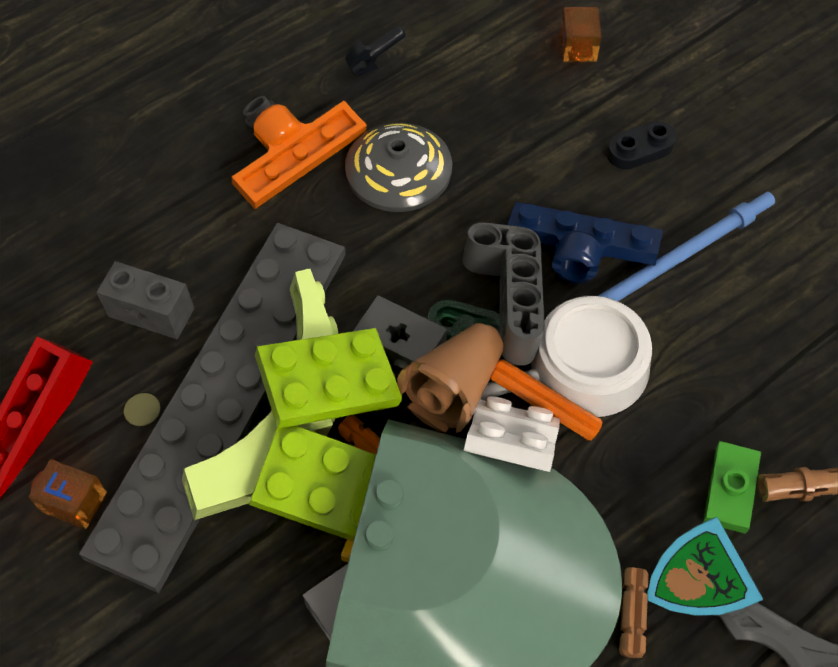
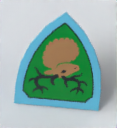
(702, 574)

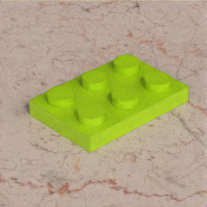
(327, 377)
(314, 481)

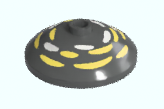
(401, 178)

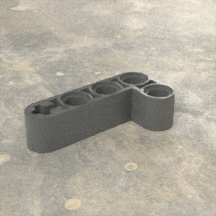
(516, 258)

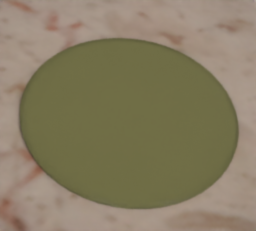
(142, 409)

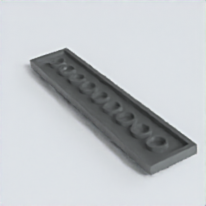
(209, 412)

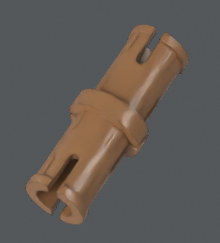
(799, 484)

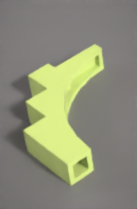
(232, 475)

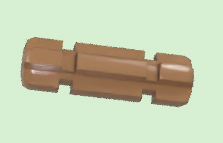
(634, 613)

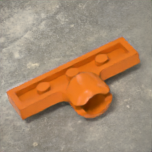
(294, 148)

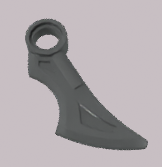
(789, 641)

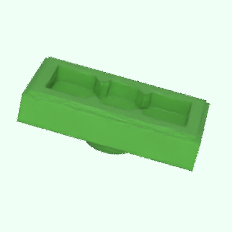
(732, 486)

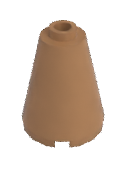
(452, 377)

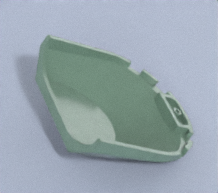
(473, 564)

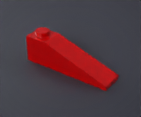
(36, 402)

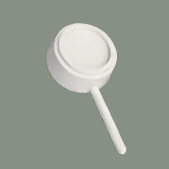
(592, 355)

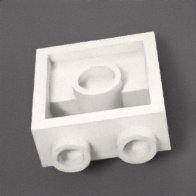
(513, 433)

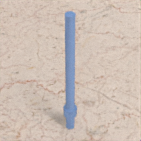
(738, 218)

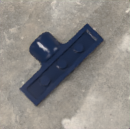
(586, 239)

